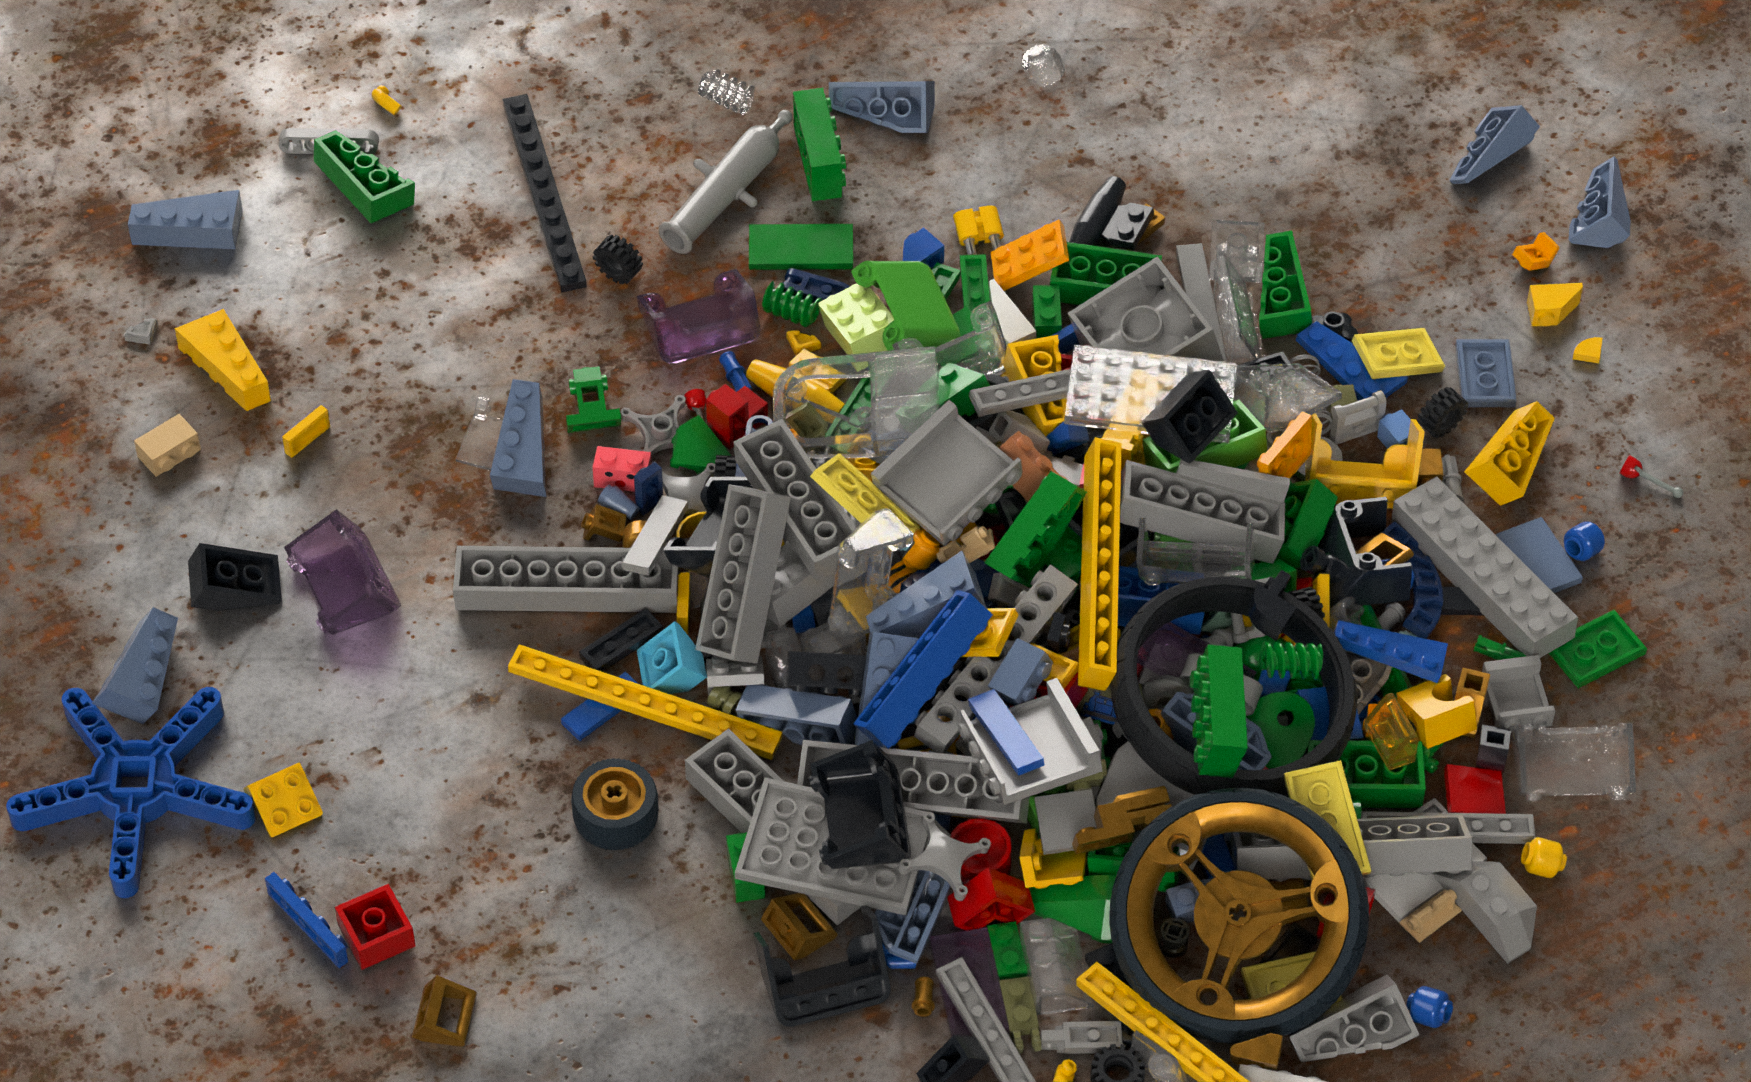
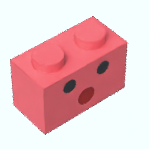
(618, 467)

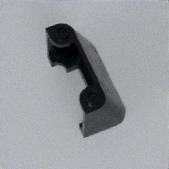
(699, 551)
(861, 808)

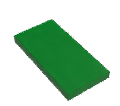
(800, 246)

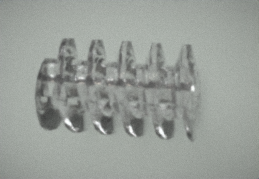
(726, 91)

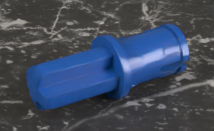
(734, 372)

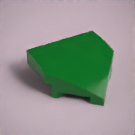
(695, 446)

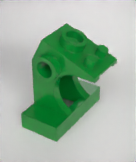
(591, 414)

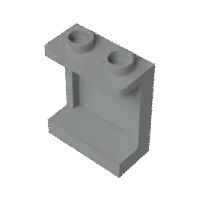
(1517, 693)

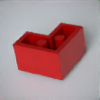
(730, 411)
(991, 897)

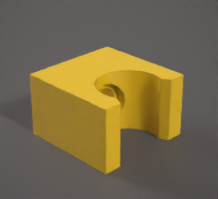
(1435, 712)

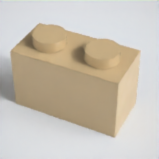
(167, 445)

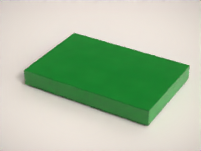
(1598, 649)

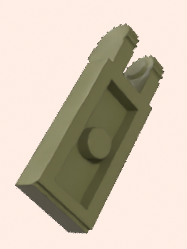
(1020, 1012)

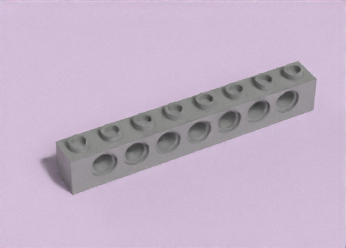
(940, 734)

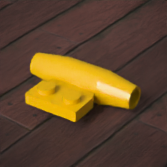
(818, 390)

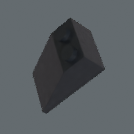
(232, 578)

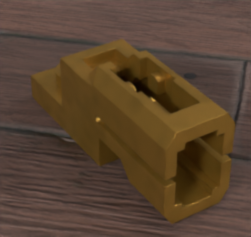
(1119, 820)

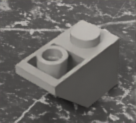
(1010, 422)

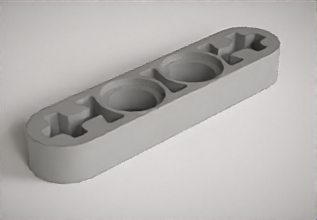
(307, 134)

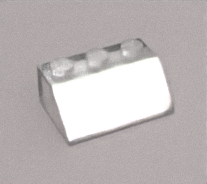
(1053, 965)

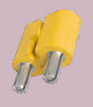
(978, 227)

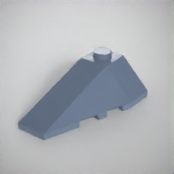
(1498, 137)

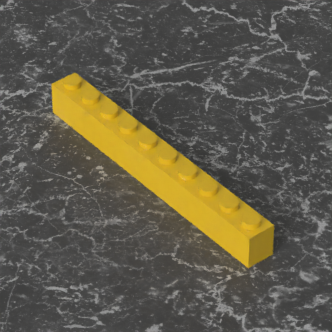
(1100, 565)

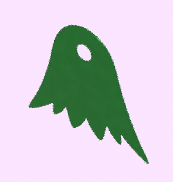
(1284, 742)

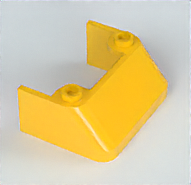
(1367, 480)

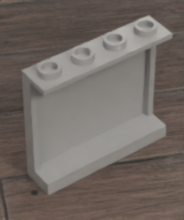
(946, 474)
(1057, 735)

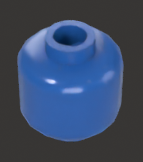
(1584, 541)
(1430, 1007)

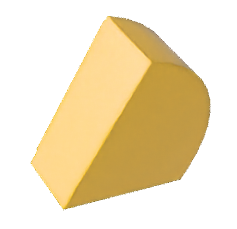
(802, 341)
(1588, 350)

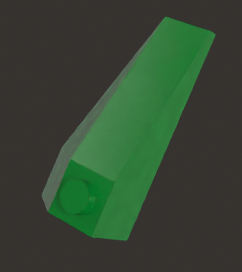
(1078, 905)

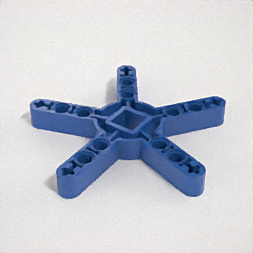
(134, 805)

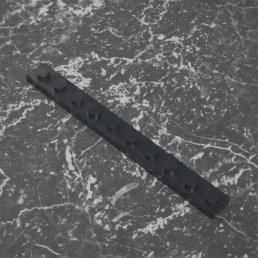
(544, 193)

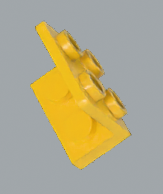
(284, 800)
(1049, 869)

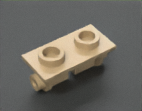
(976, 544)
(1431, 915)

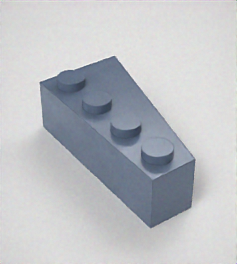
(882, 658)
(140, 671)

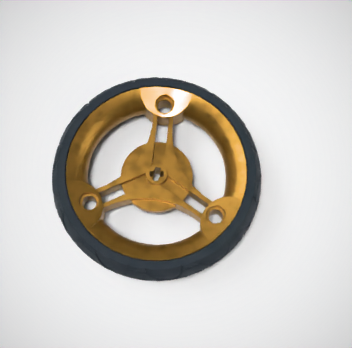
(1252, 812)

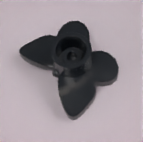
(1338, 323)

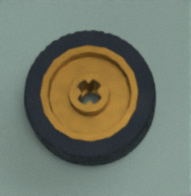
(615, 804)

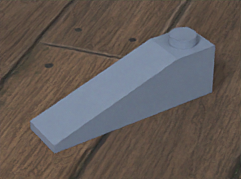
(893, 104)
(1604, 212)

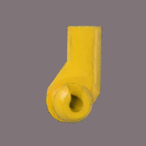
(381, 97)
(1065, 1072)

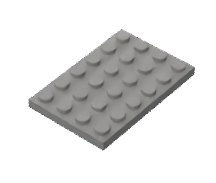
(785, 854)

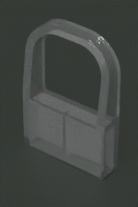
(901, 398)

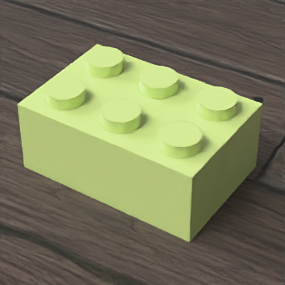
(856, 319)

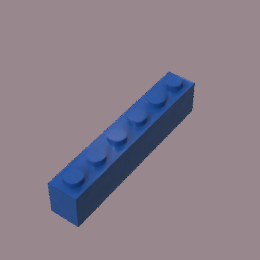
(923, 669)

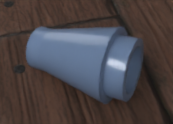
(617, 500)

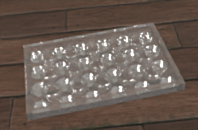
(1123, 387)

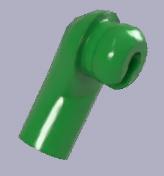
(1430, 763)

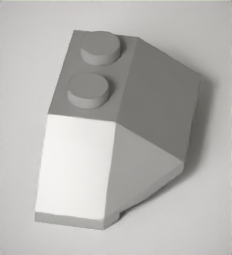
(1494, 906)

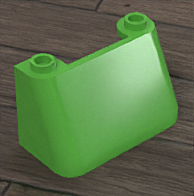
(913, 301)

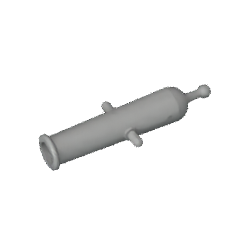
(723, 184)

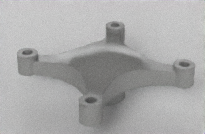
(656, 428)
(688, 488)
(944, 856)

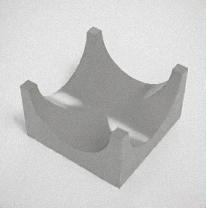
(1146, 315)

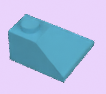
(671, 662)

